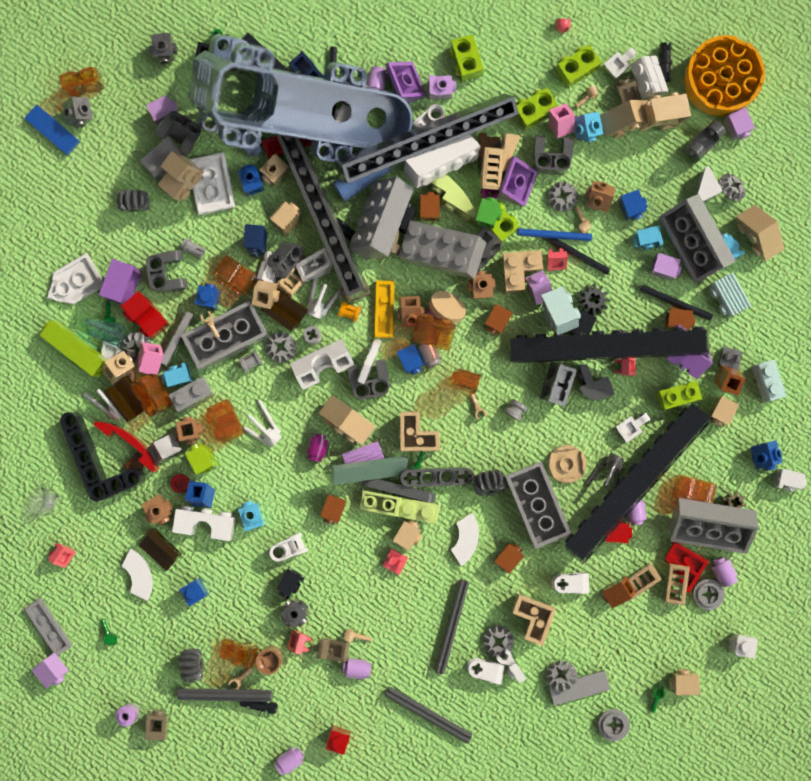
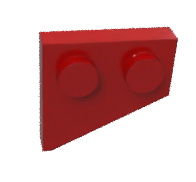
(681, 555)

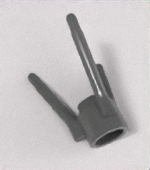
(613, 464)

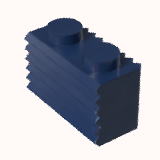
(255, 240)

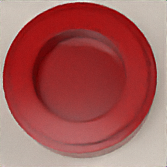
(180, 483)

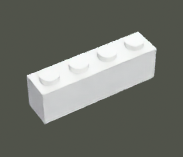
(441, 160)

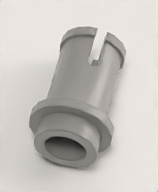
(192, 248)

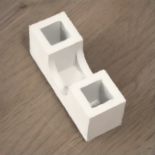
(309, 367)
(221, 525)

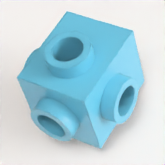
(588, 127)

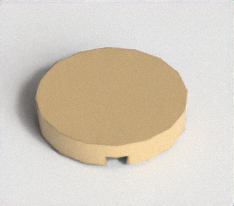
(447, 306)
(566, 464)

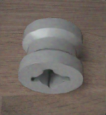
(515, 409)

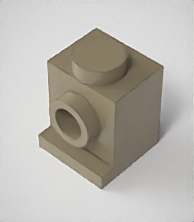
(156, 732)

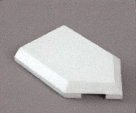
(75, 281)

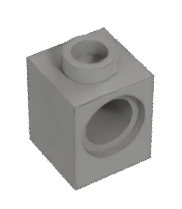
(164, 448)

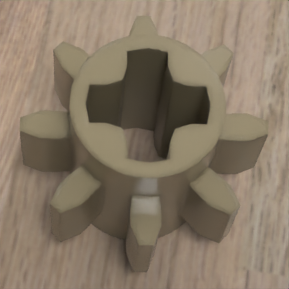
(727, 501)

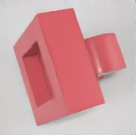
(557, 260)
(628, 366)
(61, 555)
(395, 561)
(297, 641)

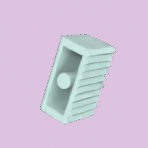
(729, 295)
(769, 381)

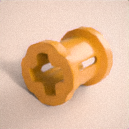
(349, 311)

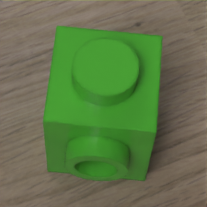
(488, 212)

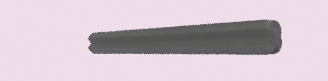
(451, 627)
(225, 694)
(428, 715)

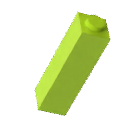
(73, 347)

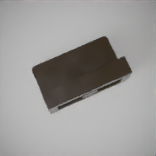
(491, 142)
(286, 311)
(124, 399)
(160, 549)

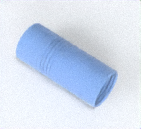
(353, 188)

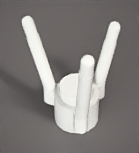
(317, 308)
(112, 412)
(270, 436)

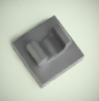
(730, 357)

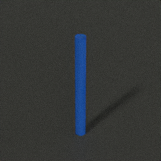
(554, 234)

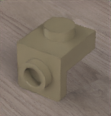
(333, 650)

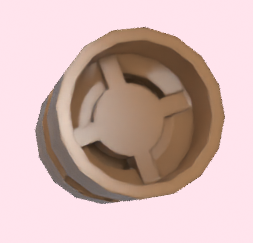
(269, 660)

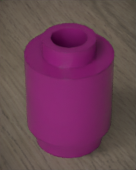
(317, 447)

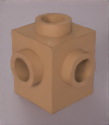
(599, 196)
(487, 288)
(410, 310)
(183, 426)
(151, 506)

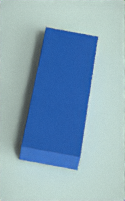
(52, 130)

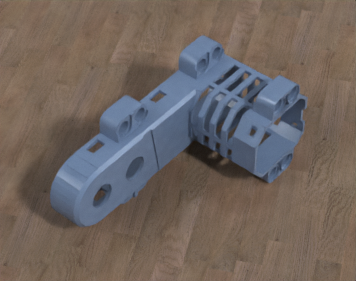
(293, 102)

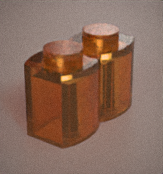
(78, 83)
(235, 275)
(434, 332)
(465, 380)
(151, 394)
(225, 421)
(693, 489)

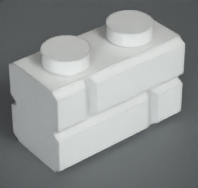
(648, 77)

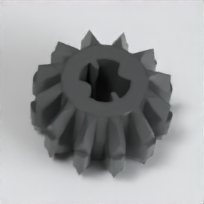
(133, 200)
(591, 305)
(489, 483)
(191, 665)

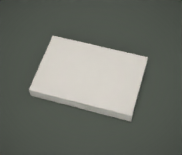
(214, 189)

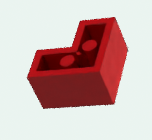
(142, 311)

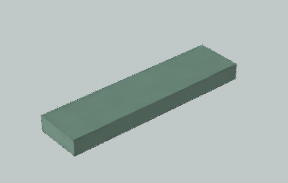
(368, 470)

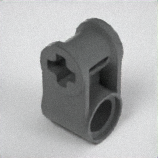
(285, 258)

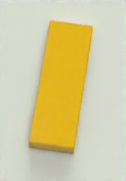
(384, 309)

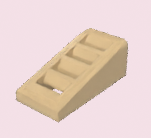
(509, 144)
(498, 176)
(295, 288)
(657, 577)
(675, 600)

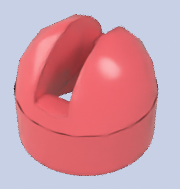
(562, 25)

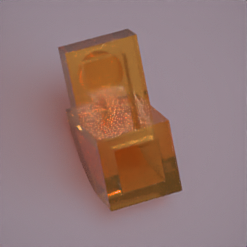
(239, 653)

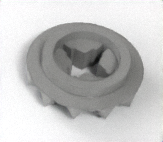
(732, 187)
(558, 203)
(130, 340)
(281, 356)
(715, 600)
(498, 631)
(560, 684)
(620, 731)

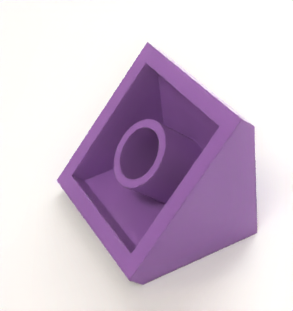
(405, 81)
(517, 182)

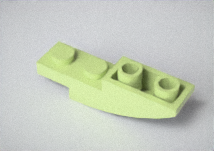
(453, 197)
(399, 507)

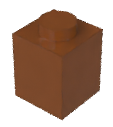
(429, 207)
(679, 316)
(497, 320)
(729, 380)
(333, 509)
(509, 557)
(618, 592)

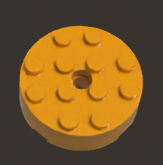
(732, 58)

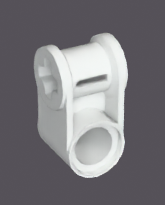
(426, 117)
(289, 547)
(574, 583)
(489, 671)

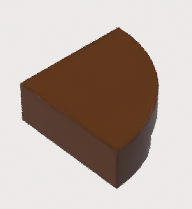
(133, 463)

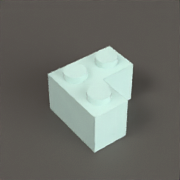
(559, 310)

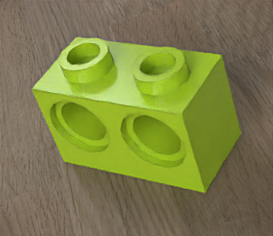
(470, 57)
(580, 68)
(539, 112)
(505, 218)
(678, 395)
(201, 459)

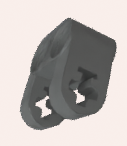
(180, 129)
(704, 141)
(552, 158)
(161, 273)
(370, 384)

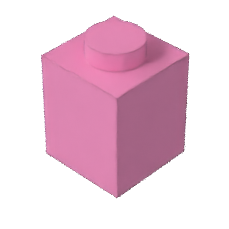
(561, 120)
(149, 358)

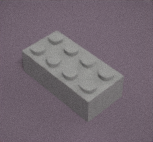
(381, 218)
(697, 238)
(442, 249)
(237, 331)
(537, 505)
(713, 525)

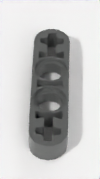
(436, 476)
(400, 490)

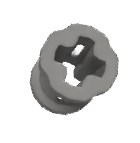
(314, 341)
(250, 361)

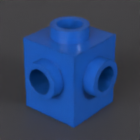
(766, 455)

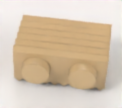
(286, 218)

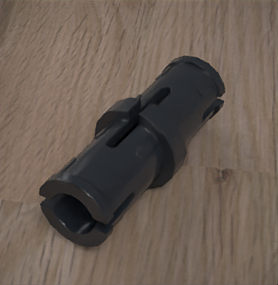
(665, 60)

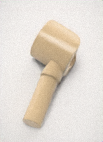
(592, 93)
(585, 225)
(209, 322)
(477, 407)
(350, 634)
(238, 680)

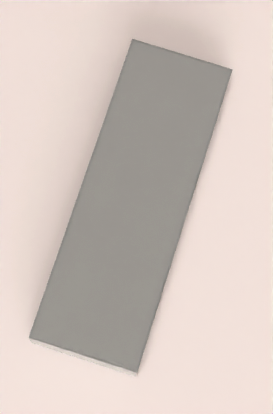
(176, 339)
(48, 626)
(585, 686)

